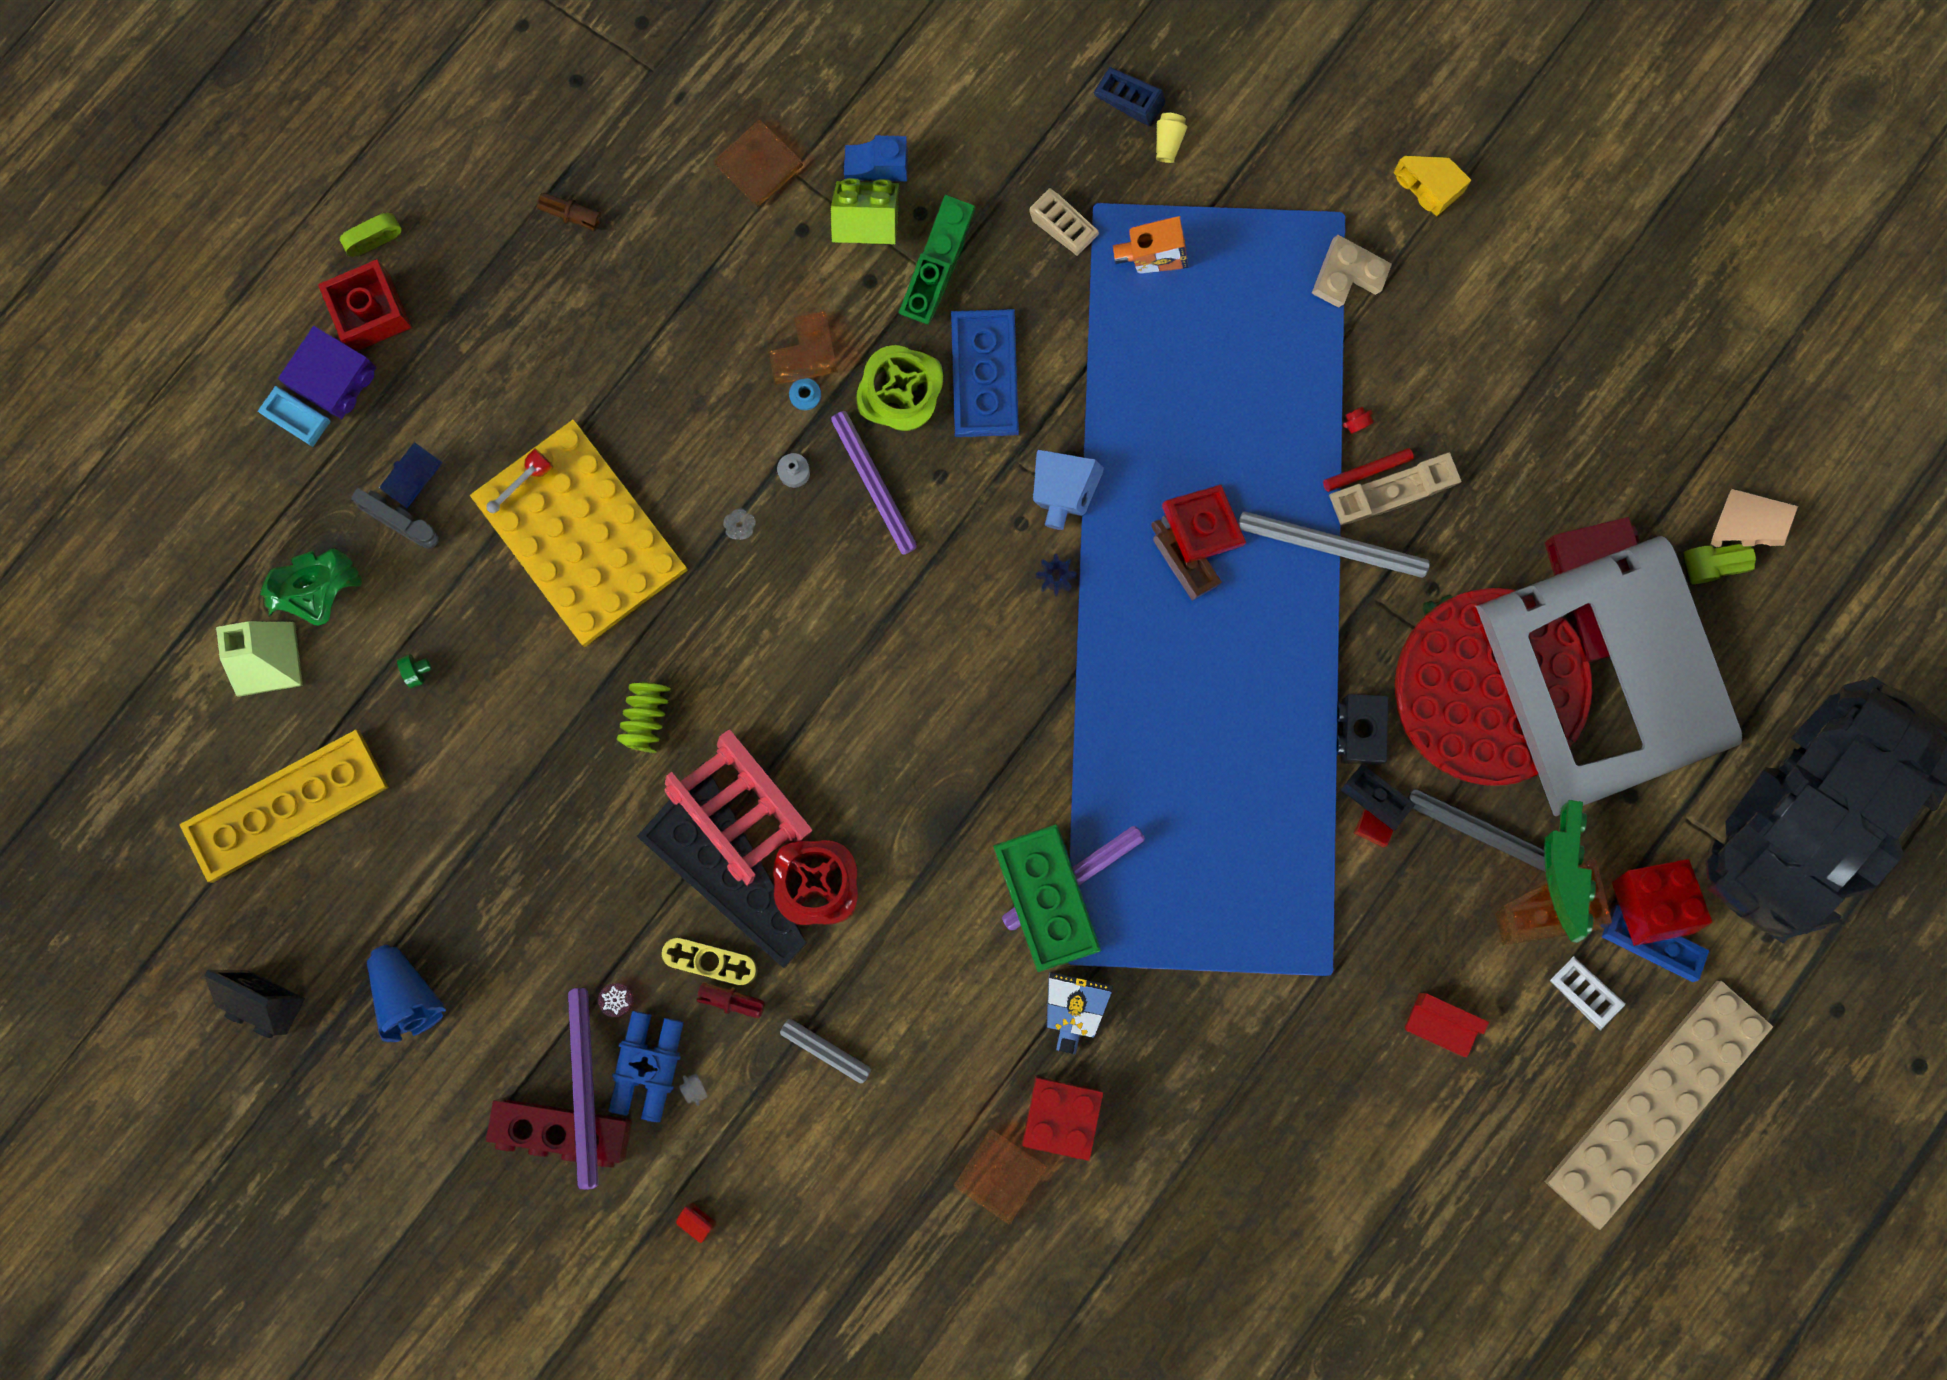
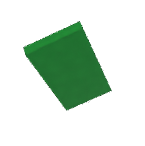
(1047, 897)

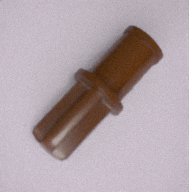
(569, 211)

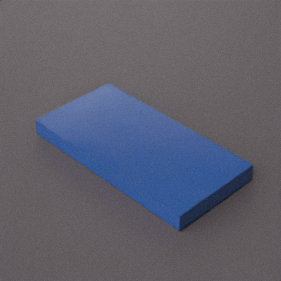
(984, 373)

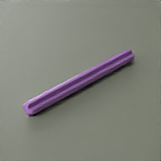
(583, 1089)

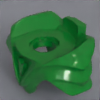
(309, 585)

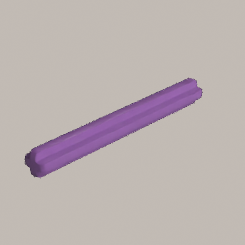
(874, 482)
(1093, 864)

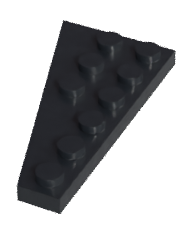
(696, 859)

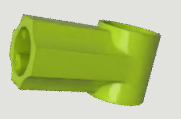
(1711, 563)

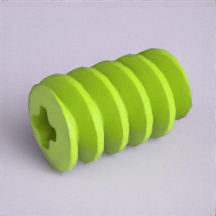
(642, 716)

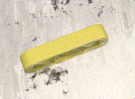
(688, 946)

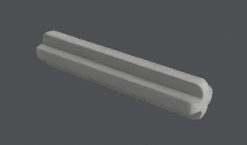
(825, 1051)

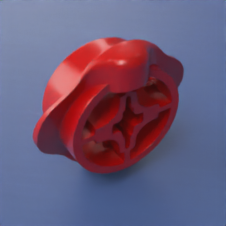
(791, 859)

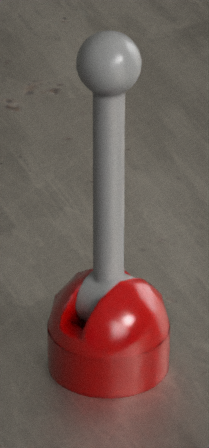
(535, 465)

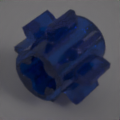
(1048, 579)

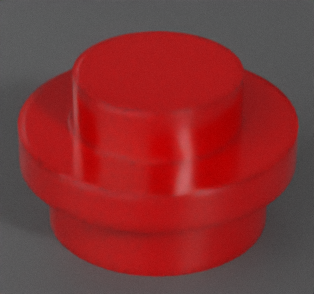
(1358, 419)

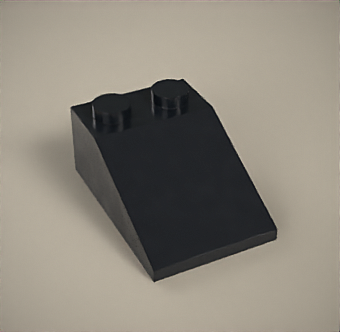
(254, 1000)

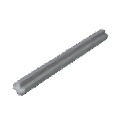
(1334, 544)

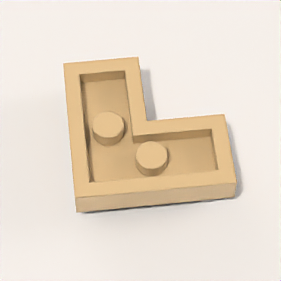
(1346, 265)

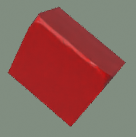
(1373, 829)
(695, 1222)

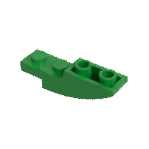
(938, 260)
(1567, 884)

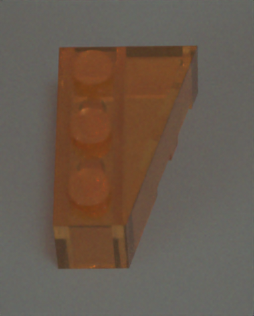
(1534, 916)

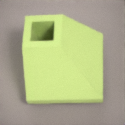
(260, 656)

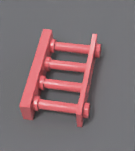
(750, 777)

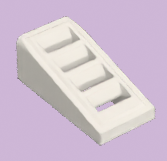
(1595, 984)

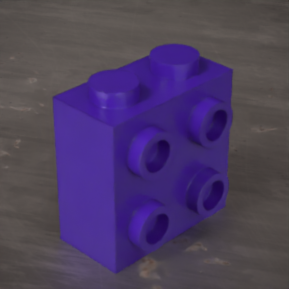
(328, 373)

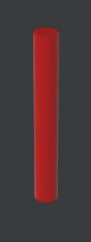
(1368, 469)

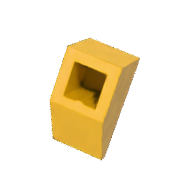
(1433, 180)

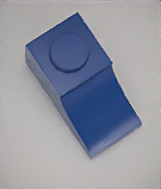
(879, 159)

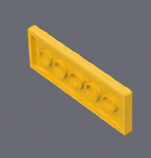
(283, 806)

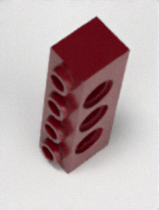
(505, 1132)

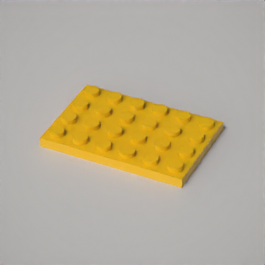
(580, 535)

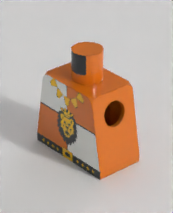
(1154, 247)

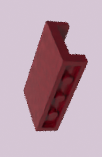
(1581, 547)

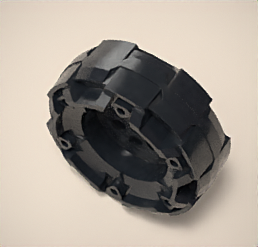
(1831, 811)

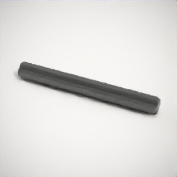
(1478, 829)

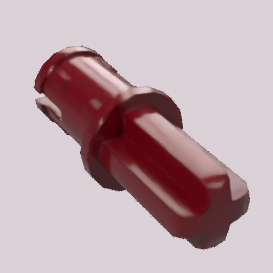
(730, 1000)

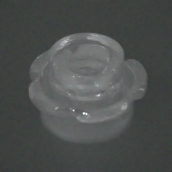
(745, 530)
(693, 1089)

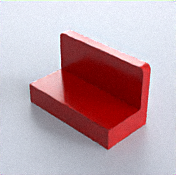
(1444, 1024)

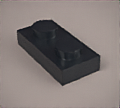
(1378, 797)

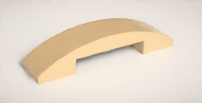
(1395, 490)

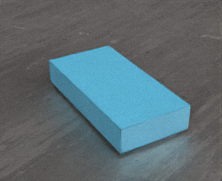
(294, 416)

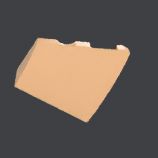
(1754, 520)

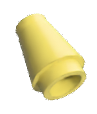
(1170, 134)

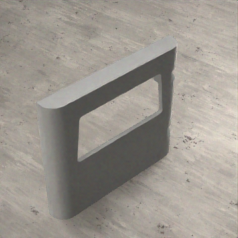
(1655, 653)

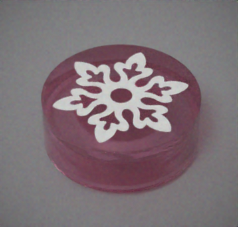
(615, 1000)

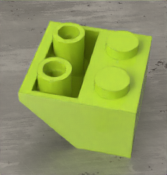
(865, 211)

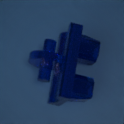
(410, 475)

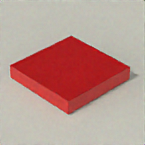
(1203, 523)

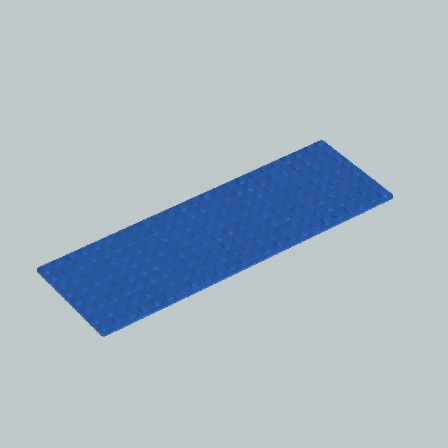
(1222, 708)

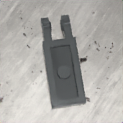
(396, 519)

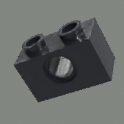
(1371, 711)

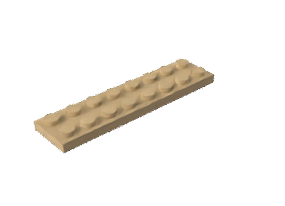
(1658, 1104)

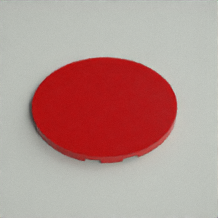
(1458, 702)

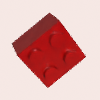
(364, 305)
(1661, 902)
(1062, 1118)

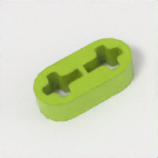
(370, 234)

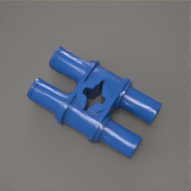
(630, 1075)

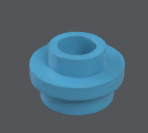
(808, 402)

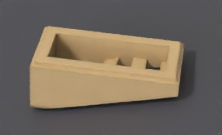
(1048, 208)

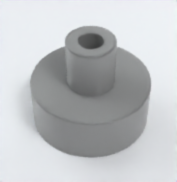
(798, 475)

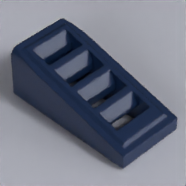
(1146, 107)

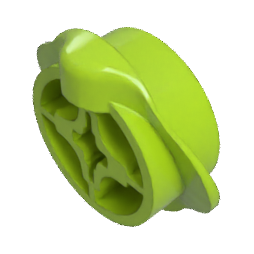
(925, 371)

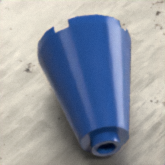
(400, 995)

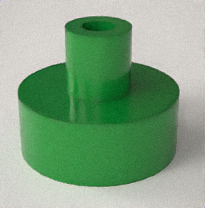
(413, 670)

